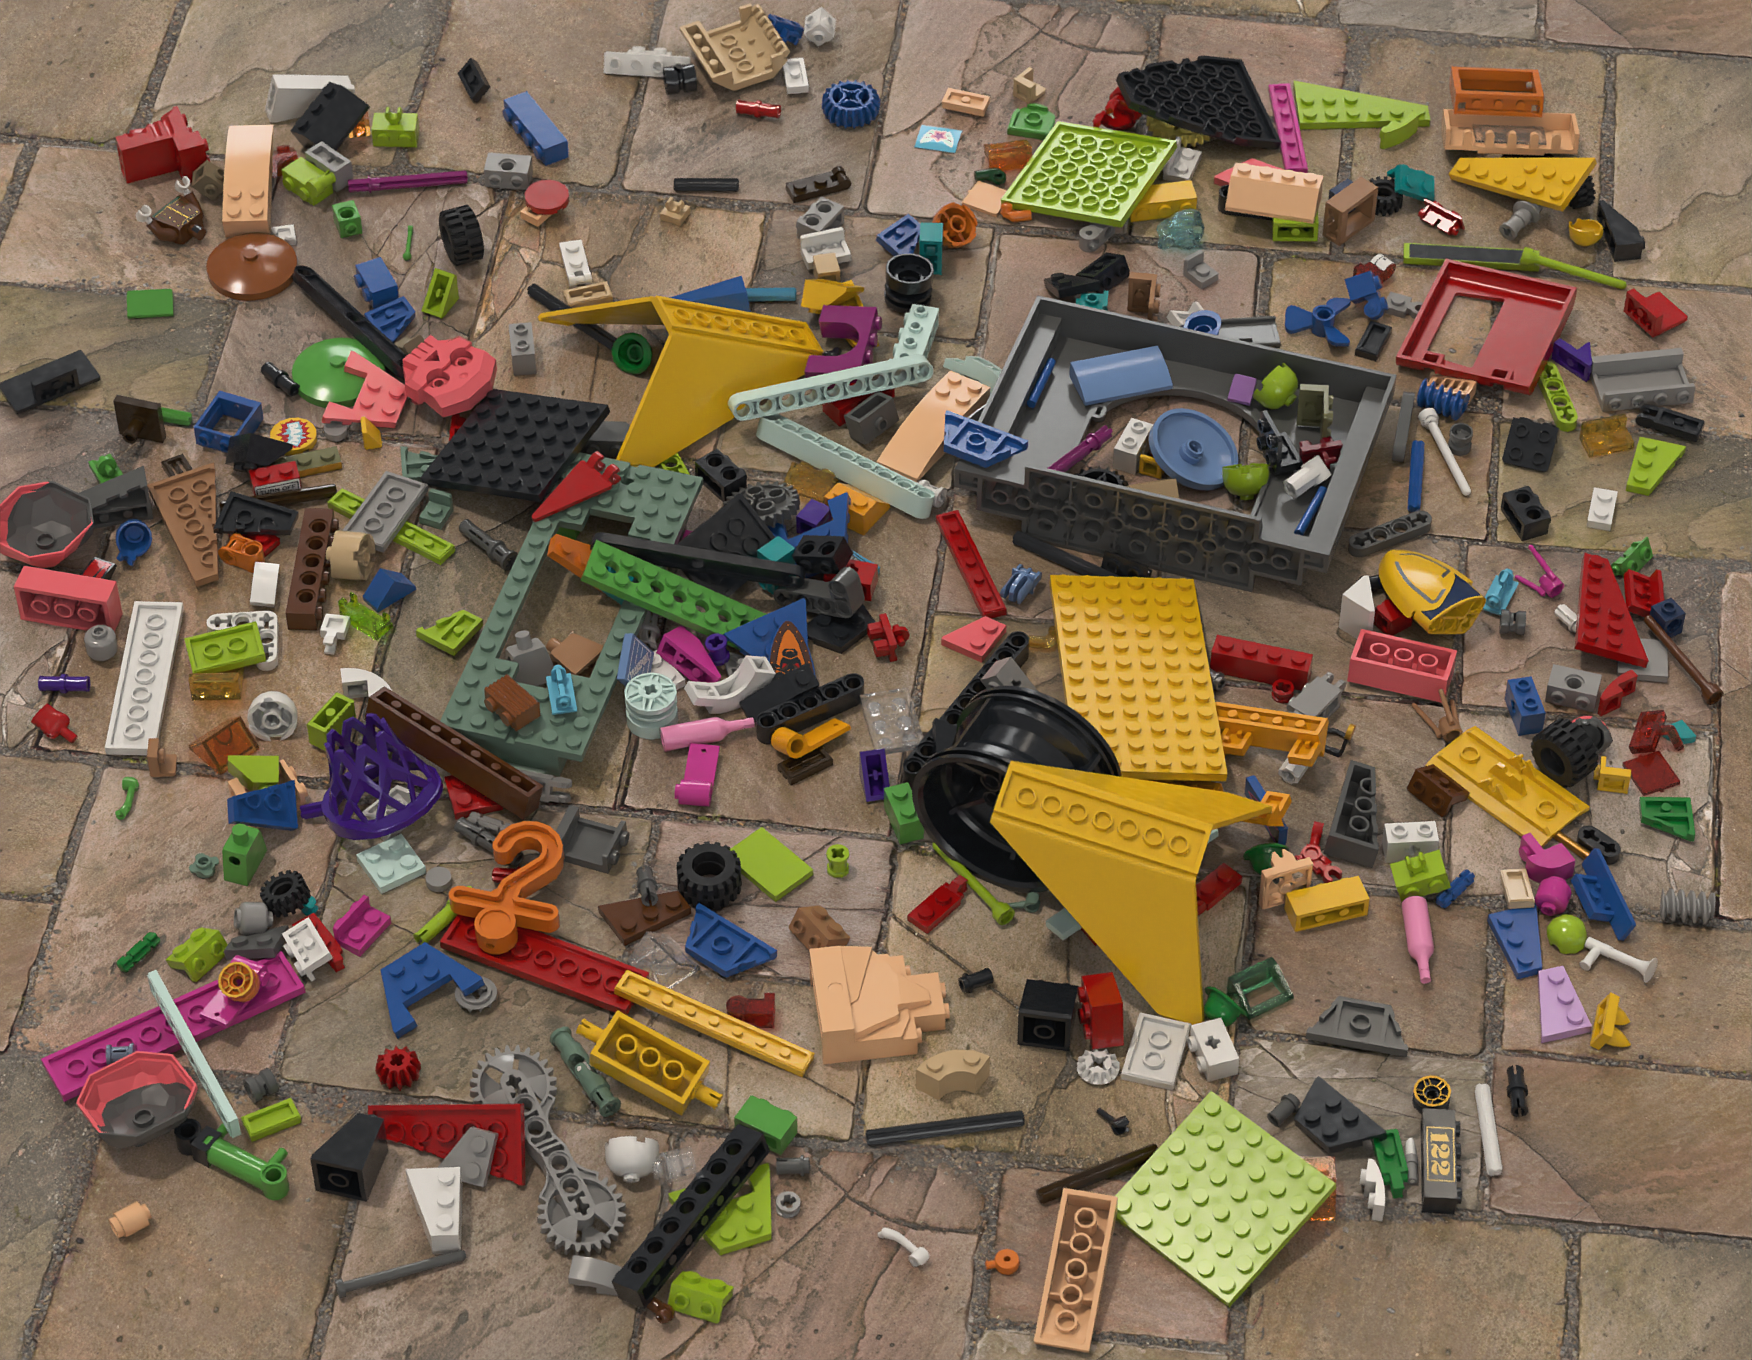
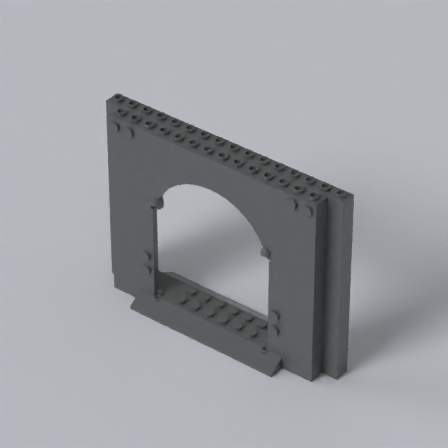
(1149, 526)

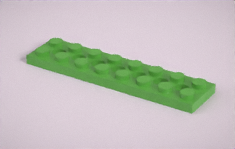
(670, 585)

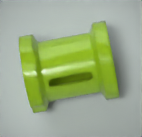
(837, 857)

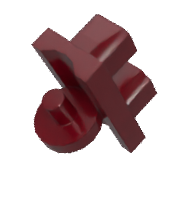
(1327, 450)

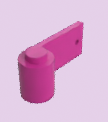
(699, 776)
(222, 1009)

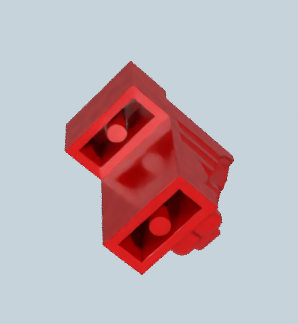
(161, 149)

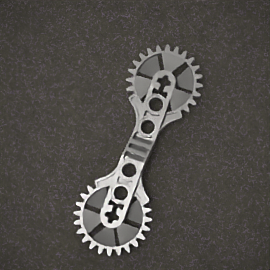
(596, 1198)

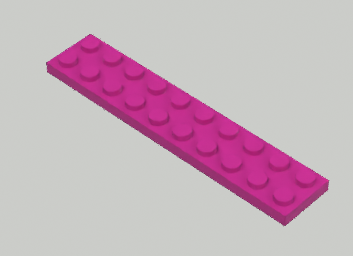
(152, 1032)

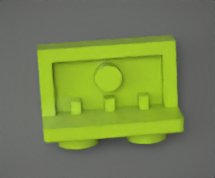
(198, 953)
(699, 1296)

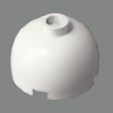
(272, 716)
(630, 1157)

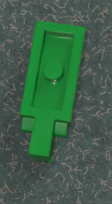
(1391, 1162)

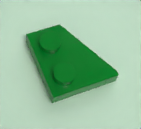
(1669, 815)

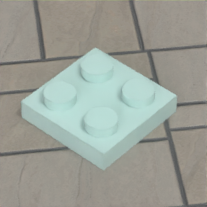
(391, 863)

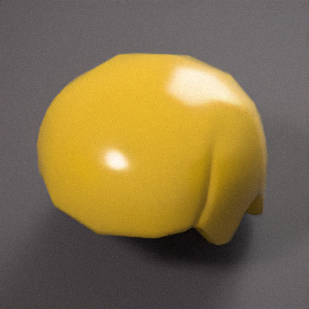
(1585, 232)

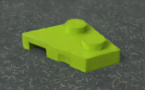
(451, 632)

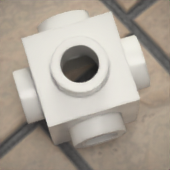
(819, 26)

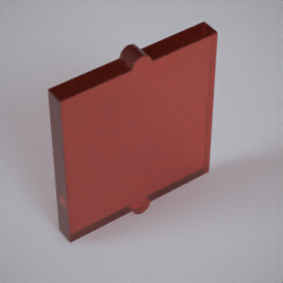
(1651, 773)

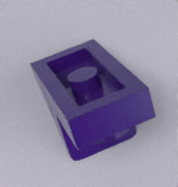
(1576, 361)

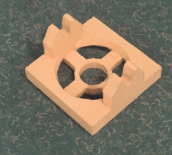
(1274, 894)

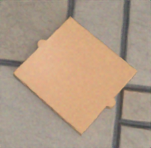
(985, 198)

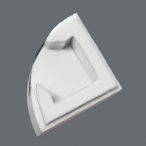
(286, 233)

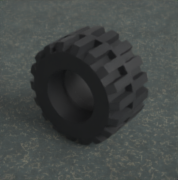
(461, 235)
(1564, 752)
(707, 860)

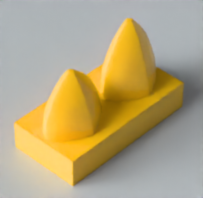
(1608, 1015)

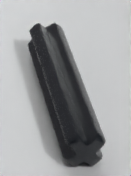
(706, 184)

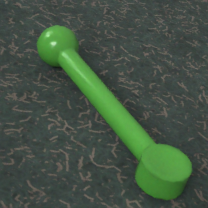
(407, 256)

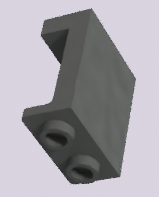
(591, 842)

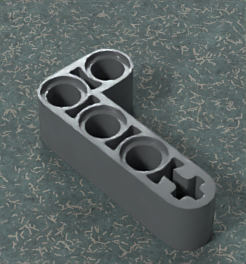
(835, 598)

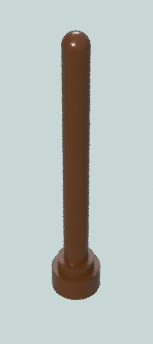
(1710, 692)

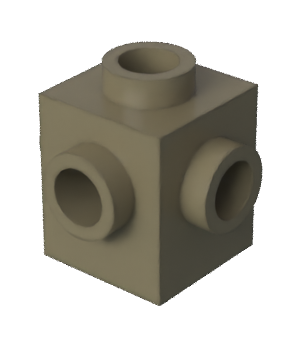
(208, 180)

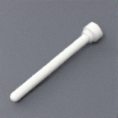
(1429, 420)

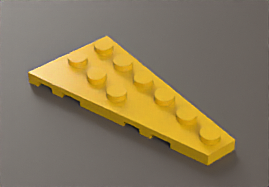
(1534, 180)

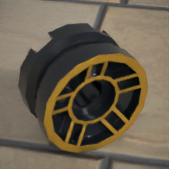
(1434, 1087)

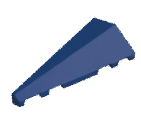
(724, 294)

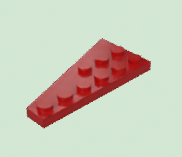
(1603, 617)
(441, 1126)

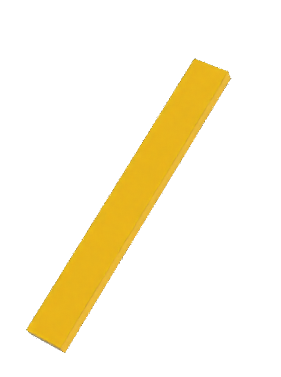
(714, 1023)

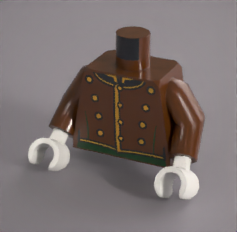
(178, 219)

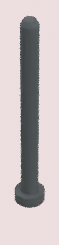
(398, 1272)

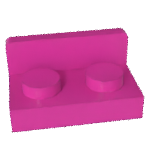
(360, 926)

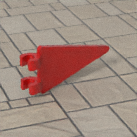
(579, 486)

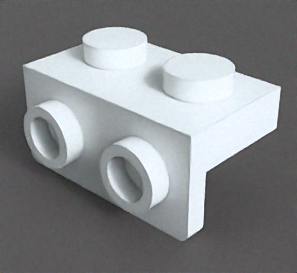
(823, 243)

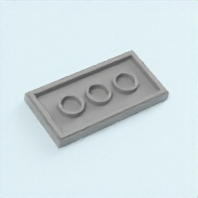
(387, 508)

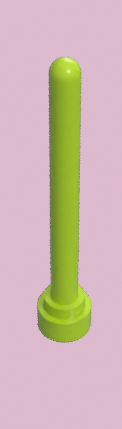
(1531, 257)
(1001, 912)

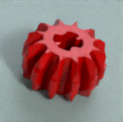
(398, 1067)

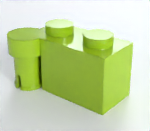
(308, 181)

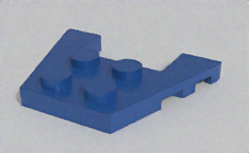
(837, 527)
(417, 976)

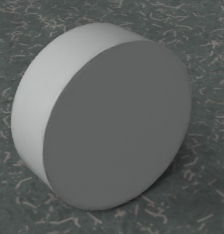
(335, 431)
(438, 879)

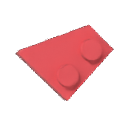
(976, 638)

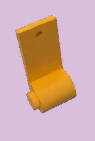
(798, 745)

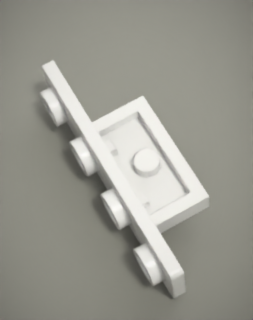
(641, 62)

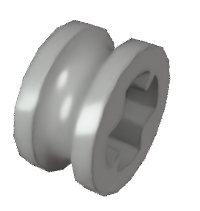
(787, 1197)

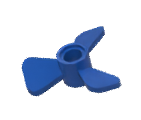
(1320, 320)

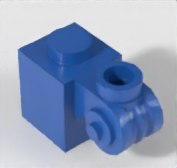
(1366, 288)

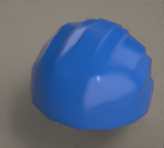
(132, 540)

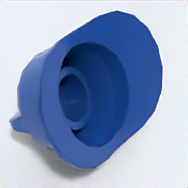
(1204, 321)

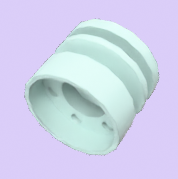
(650, 704)

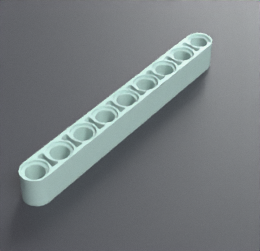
(821, 382)
(846, 465)

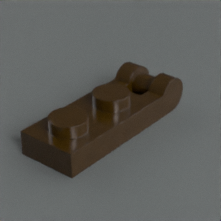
(818, 185)

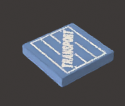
(634, 659)

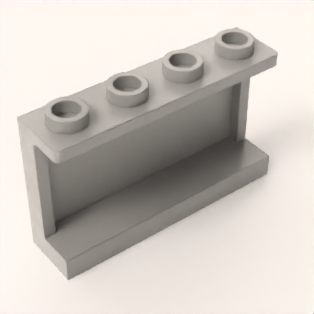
(1641, 379)

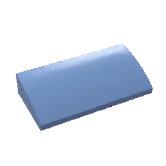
(1120, 375)

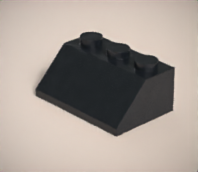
(330, 117)

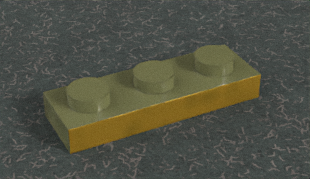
(314, 461)

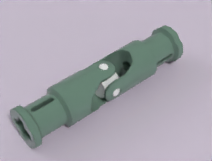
(592, 1083)

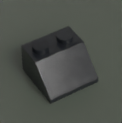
(254, 451)

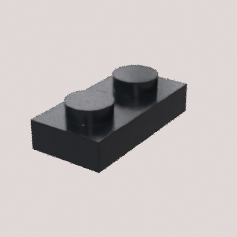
(473, 80)

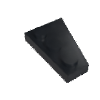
(253, 516)

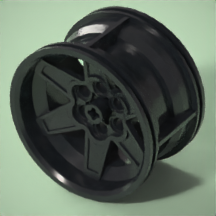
(962, 783)

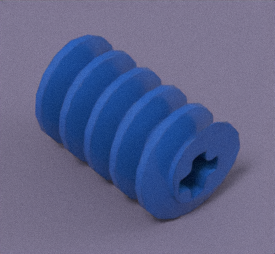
(1442, 401)

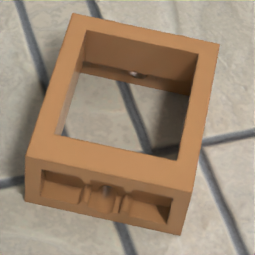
(1358, 194)

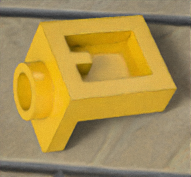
(1611, 778)

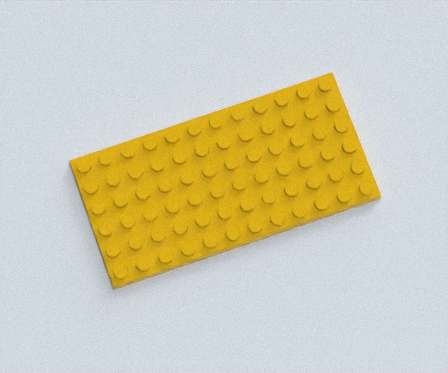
(1140, 673)

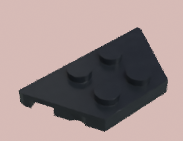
(1334, 1120)

